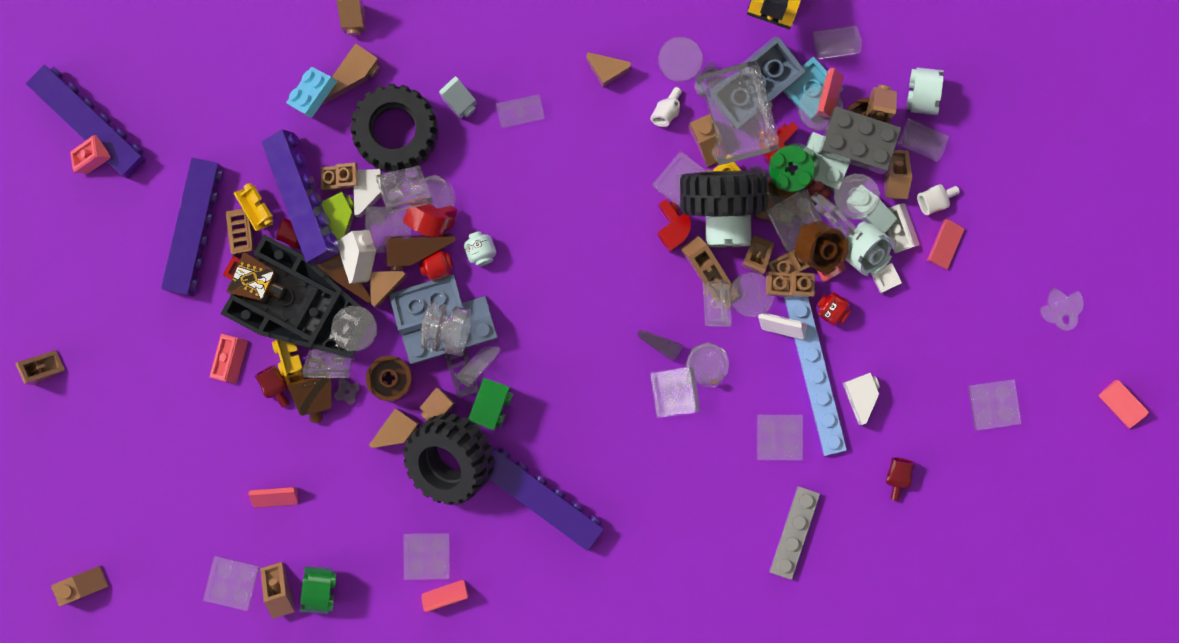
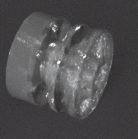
(441, 328)

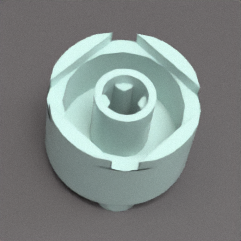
(926, 91)
(728, 231)
(871, 250)

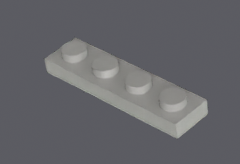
(794, 532)

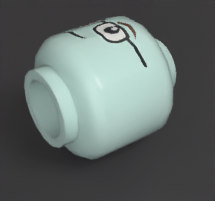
(480, 248)

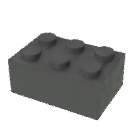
(859, 140)

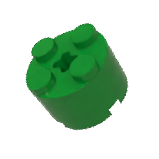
(794, 155)
(316, 590)

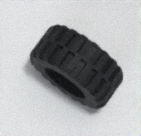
(380, 102)
(723, 193)
(431, 472)

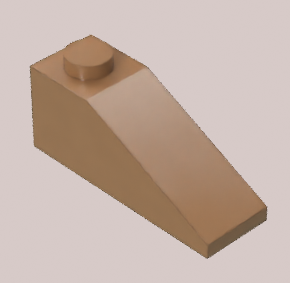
(353, 71)
(703, 261)

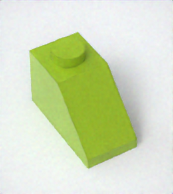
(340, 213)

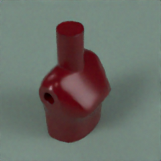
(820, 188)
(287, 234)
(272, 384)
(899, 476)

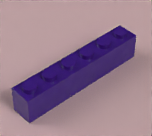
(84, 119)
(300, 197)
(192, 227)
(543, 501)

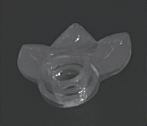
(1061, 306)

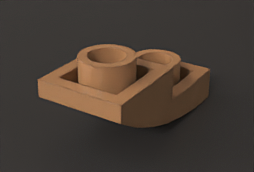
(339, 176)
(787, 264)
(790, 285)

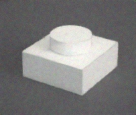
(886, 278)

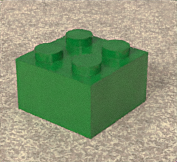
(490, 404)

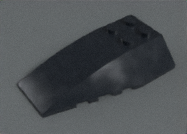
(305, 309)

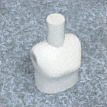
(667, 109)
(936, 198)

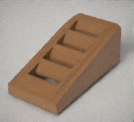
(250, 247)

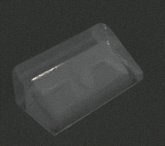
(837, 42)
(520, 111)
(923, 140)
(717, 303)
(477, 365)

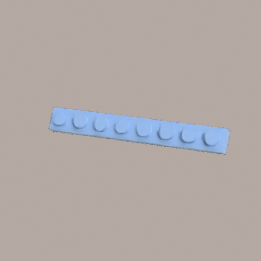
(816, 378)

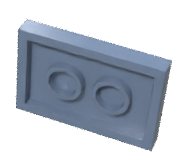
(412, 303)

